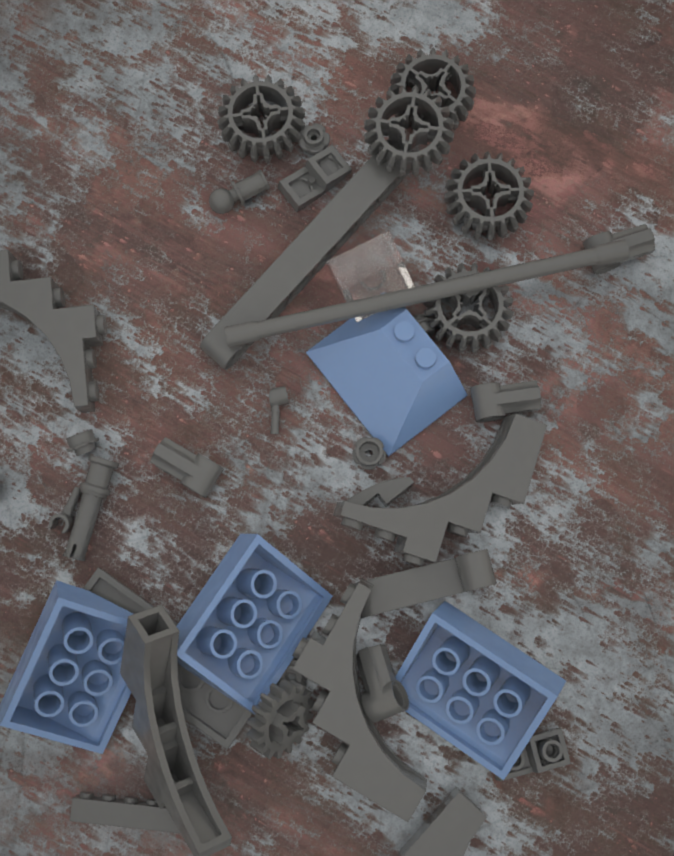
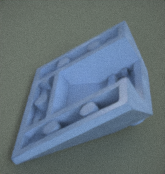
(389, 375)

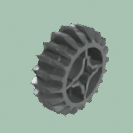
(433, 73)
(258, 92)
(411, 102)
(514, 191)
(476, 318)

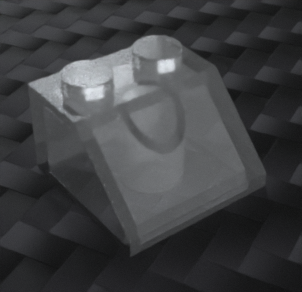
(370, 270)

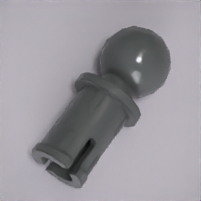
(223, 200)

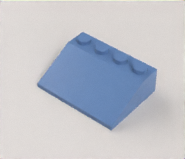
(249, 620)
(70, 672)
(476, 689)

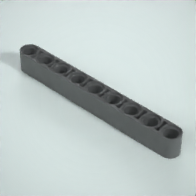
(305, 255)

